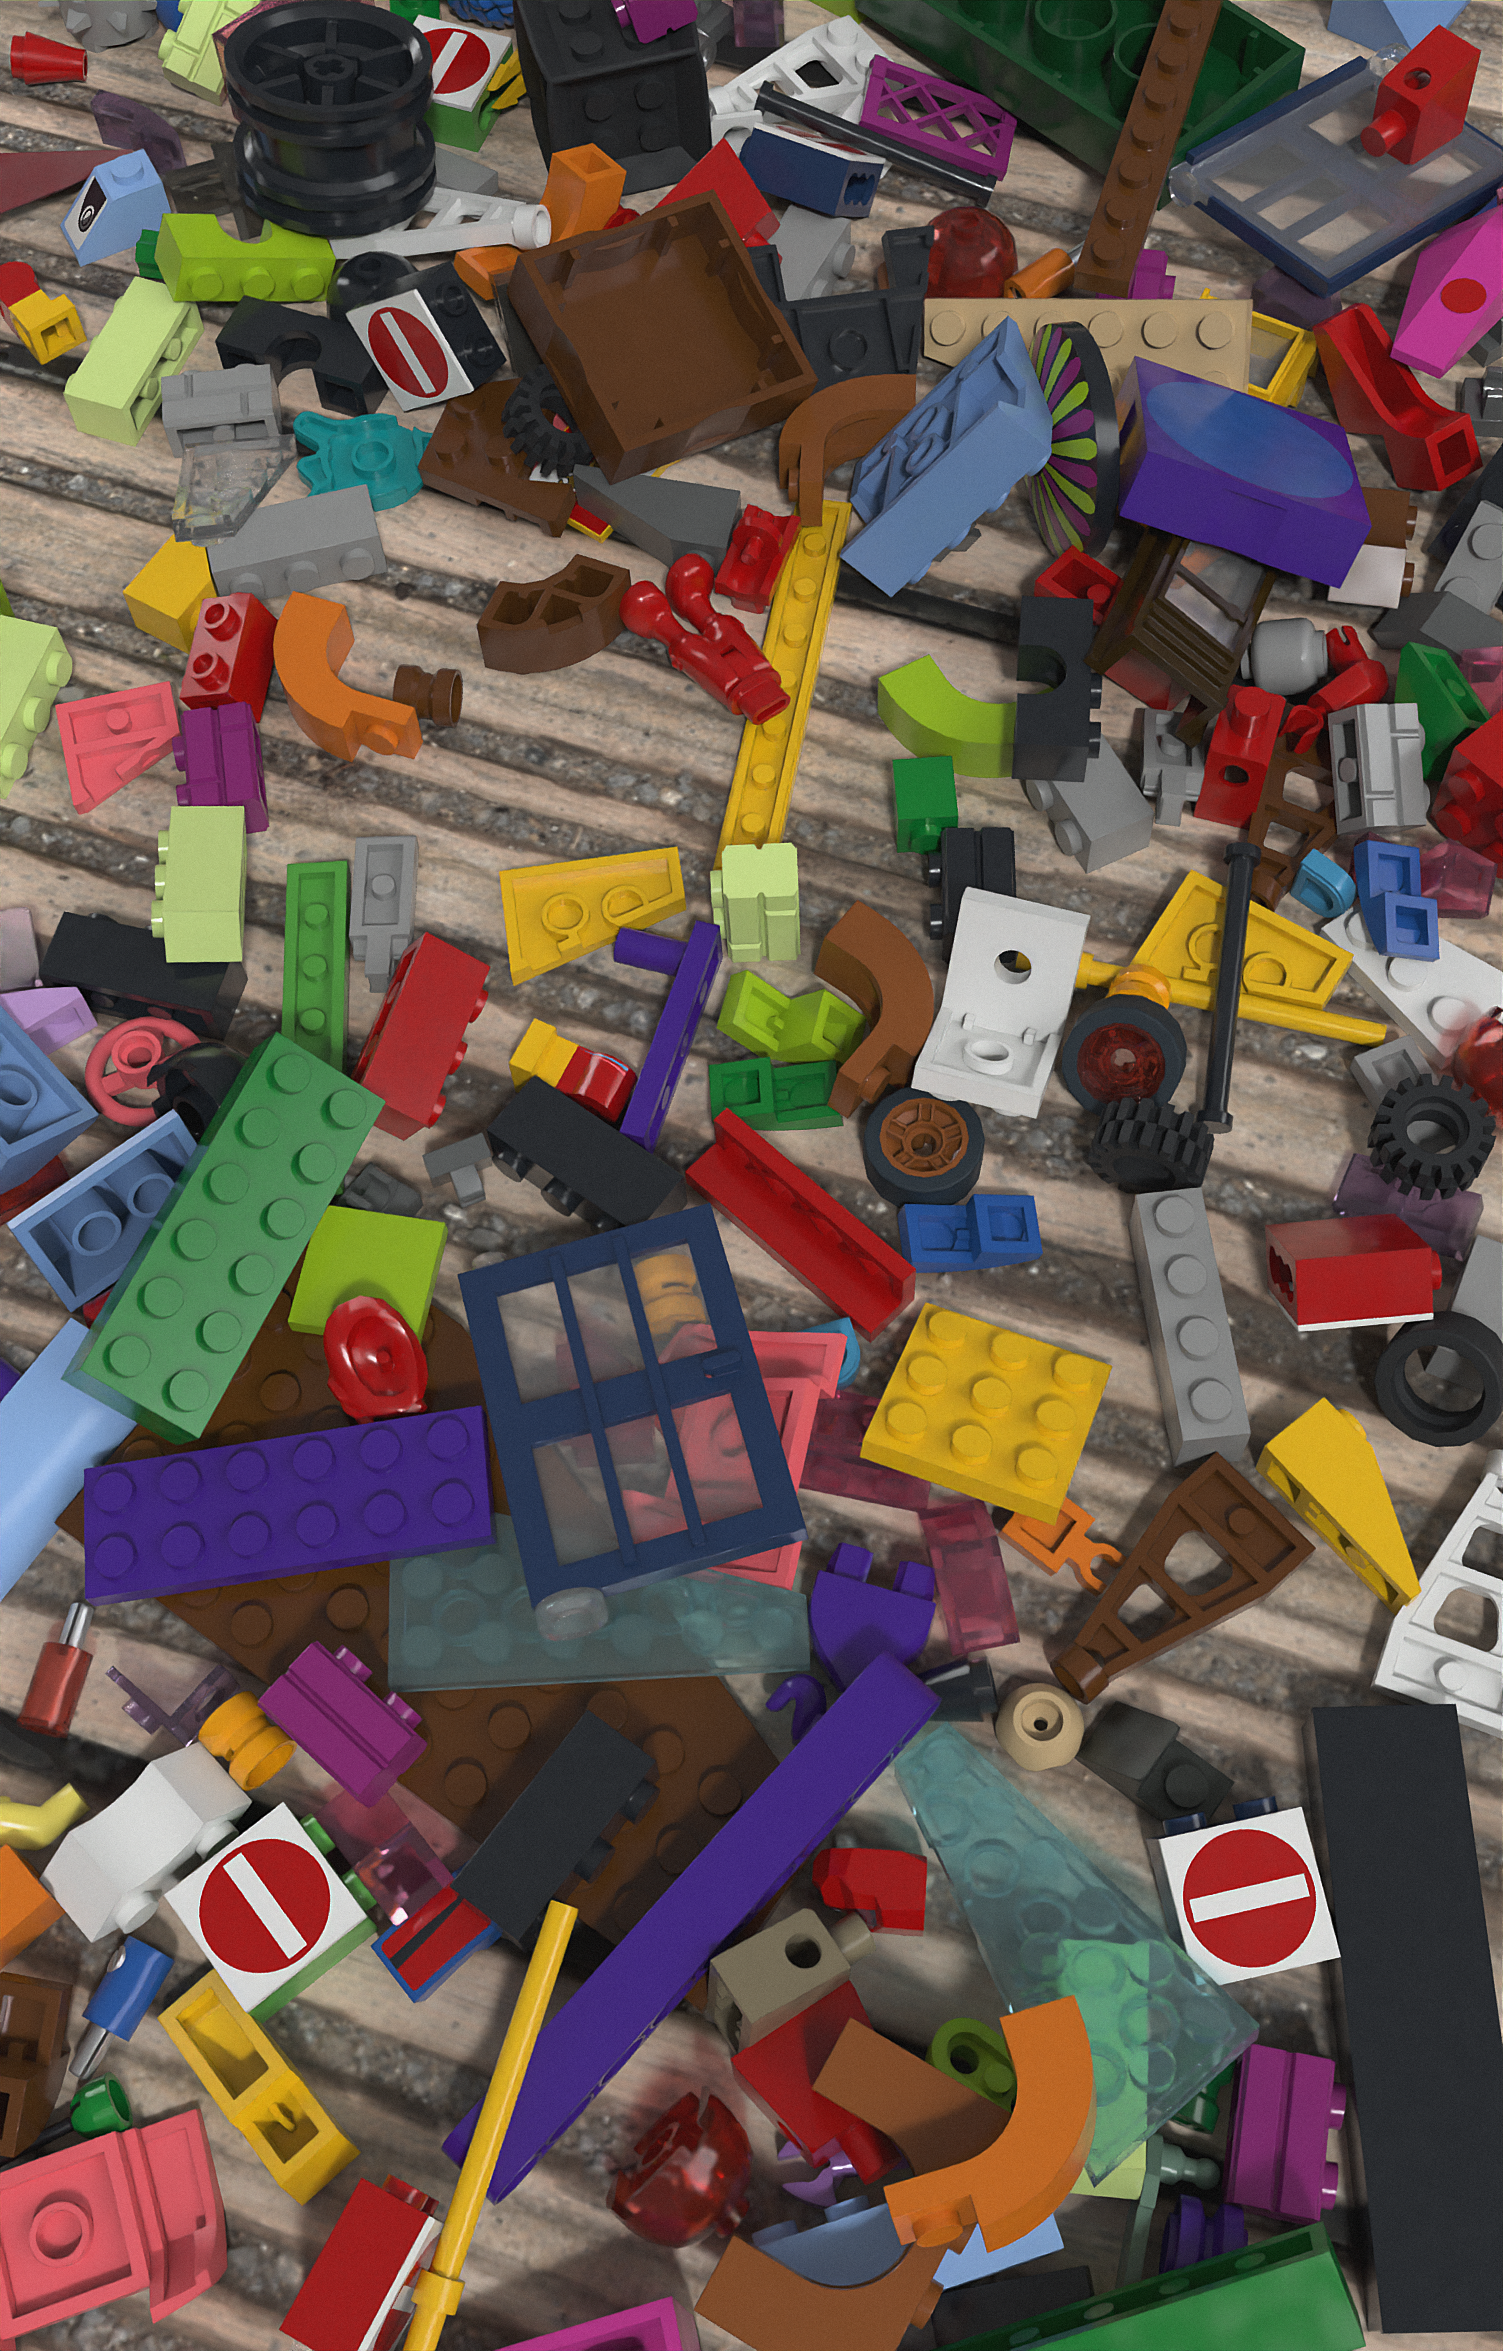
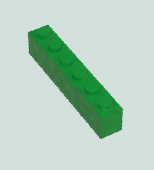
(1254, 2298)

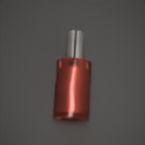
(59, 1678)

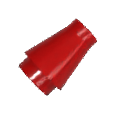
(46, 60)

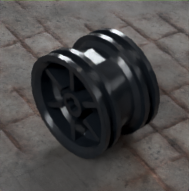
(331, 116)

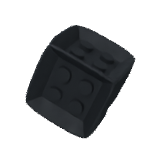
(610, 90)

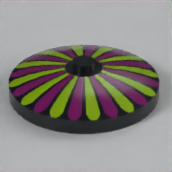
(1079, 484)

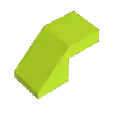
(787, 1029)

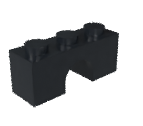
(296, 340)
(1055, 727)

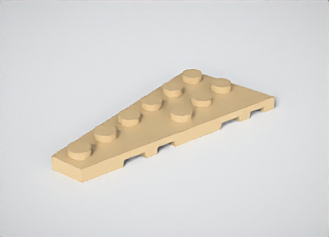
(1185, 334)

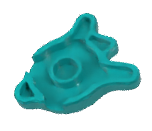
(361, 452)

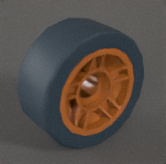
(905, 1124)

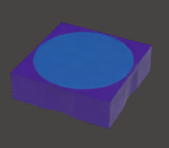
(1238, 473)

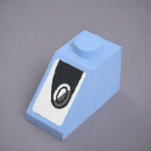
(115, 207)

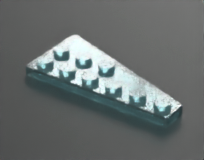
(471, 1625)
(1065, 1929)

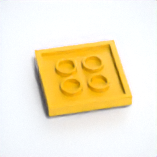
(987, 1413)

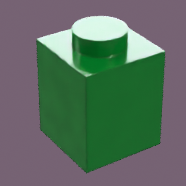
(923, 802)

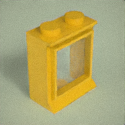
(1279, 359)

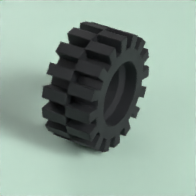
(535, 433)
(1438, 1105)
(1150, 1147)

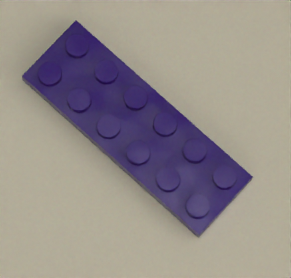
(288, 1506)

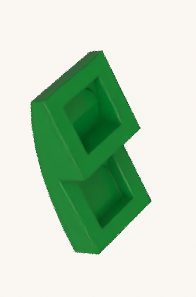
(773, 1096)

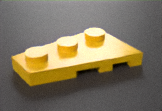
(582, 904)
(1279, 956)

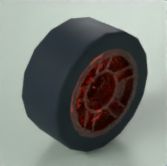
(1128, 1024)

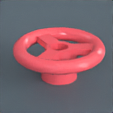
(130, 1046)

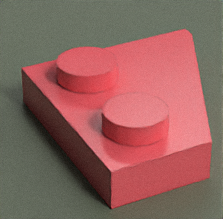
(115, 739)

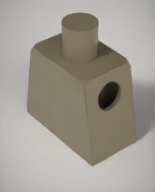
(782, 1973)

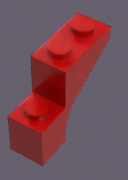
(1382, 397)

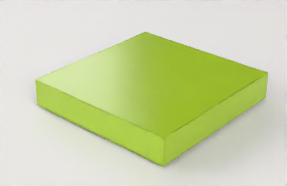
(369, 1257)

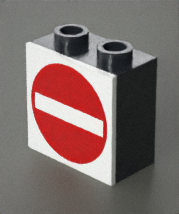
(426, 336)

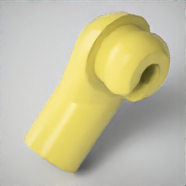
(35, 1826)

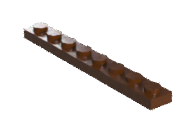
(1146, 147)

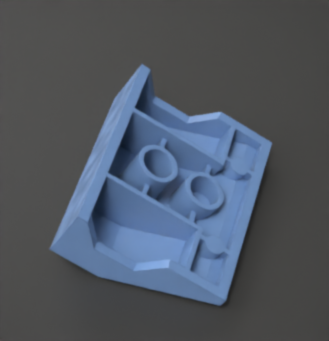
(949, 461)

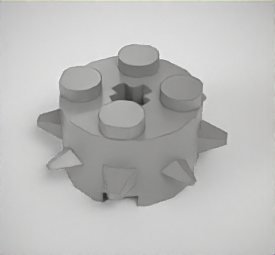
(107, 21)

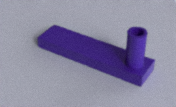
(695, 970)

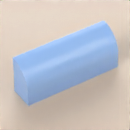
(44, 1447)

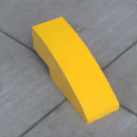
(258, 2088)

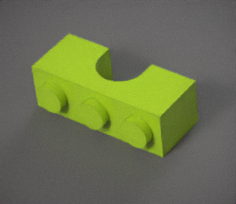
(210, 265)

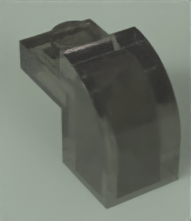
(213, 189)

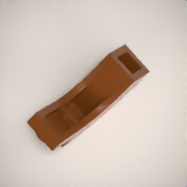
(836, 428)
(892, 987)

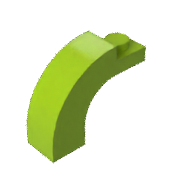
(941, 721)

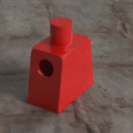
(1423, 98)
(736, 190)
(1245, 739)
(779, 2081)

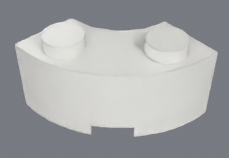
(145, 1842)

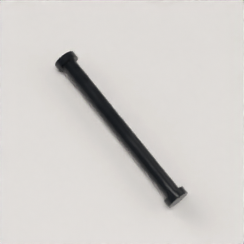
(875, 143)
(1242, 860)

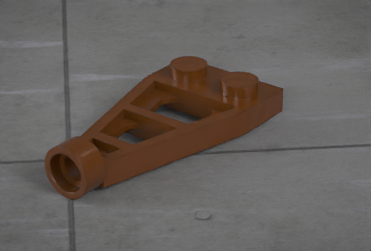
(1277, 870)
(1236, 1526)

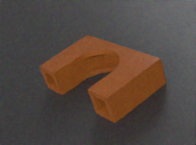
(934, 2127)

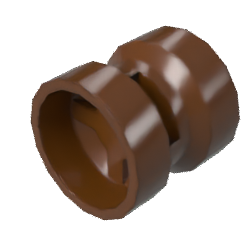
(433, 695)

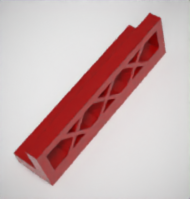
(803, 1227)

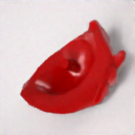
(374, 1361)

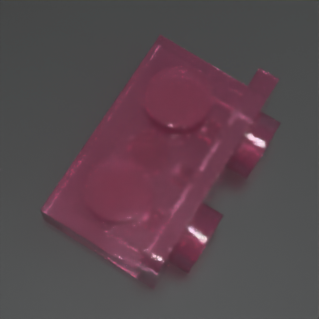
(835, 1461)

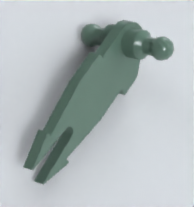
(1166, 2165)

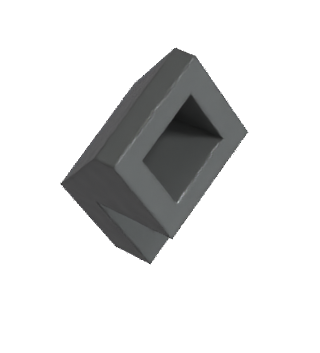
(1438, 622)

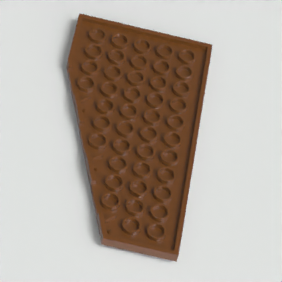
(479, 1740)

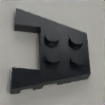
(861, 330)

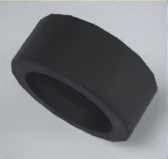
(1416, 1416)

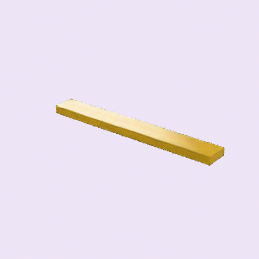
(794, 648)

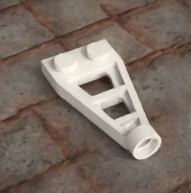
(839, 47)
(499, 223)
(1433, 1669)

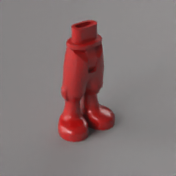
(722, 657)

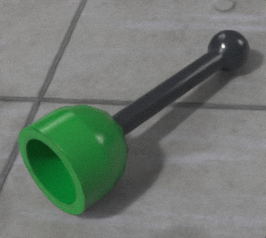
(94, 2112)

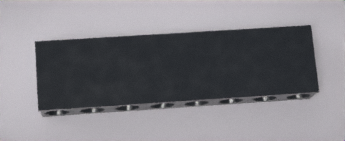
(1412, 2013)

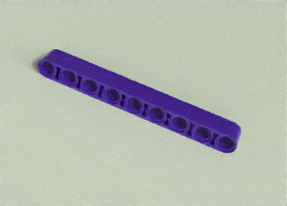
(703, 1913)

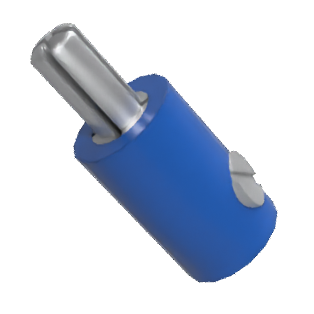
(120, 2001)

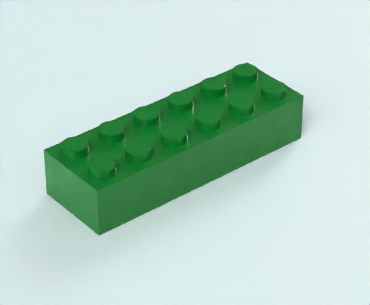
(224, 1241)

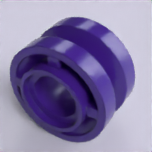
(1196, 2237)

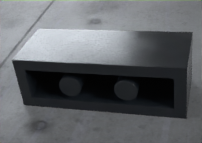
(127, 975)
(581, 1161)
(558, 1830)

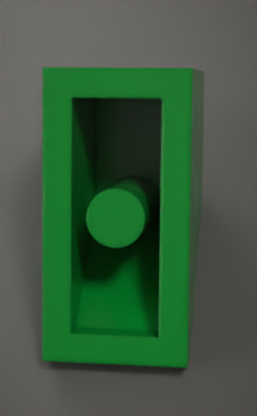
(1444, 702)

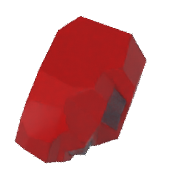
(876, 1884)

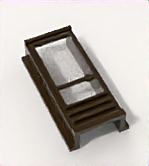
(1188, 614)

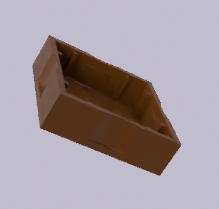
(660, 336)

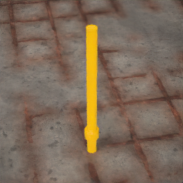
(1250, 1006)
(439, 2286)

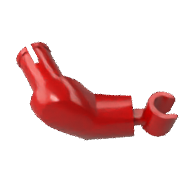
(1357, 683)

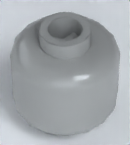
(1286, 656)

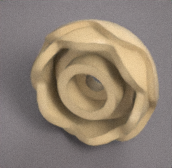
(1035, 1748)

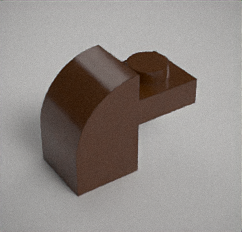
(30, 2056)

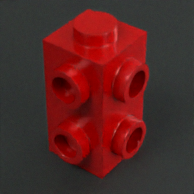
(230, 654)

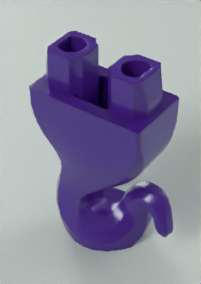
(854, 1625)

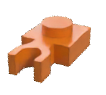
(1065, 1542)

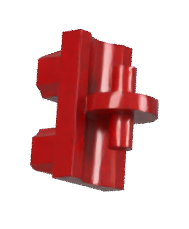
(757, 558)

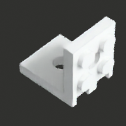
(998, 1026)

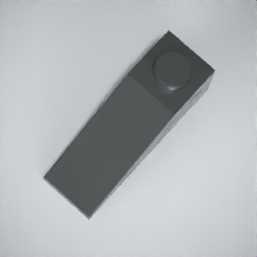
(663, 514)

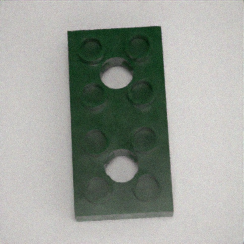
(1079, 62)

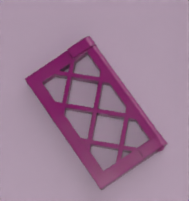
(908, 131)

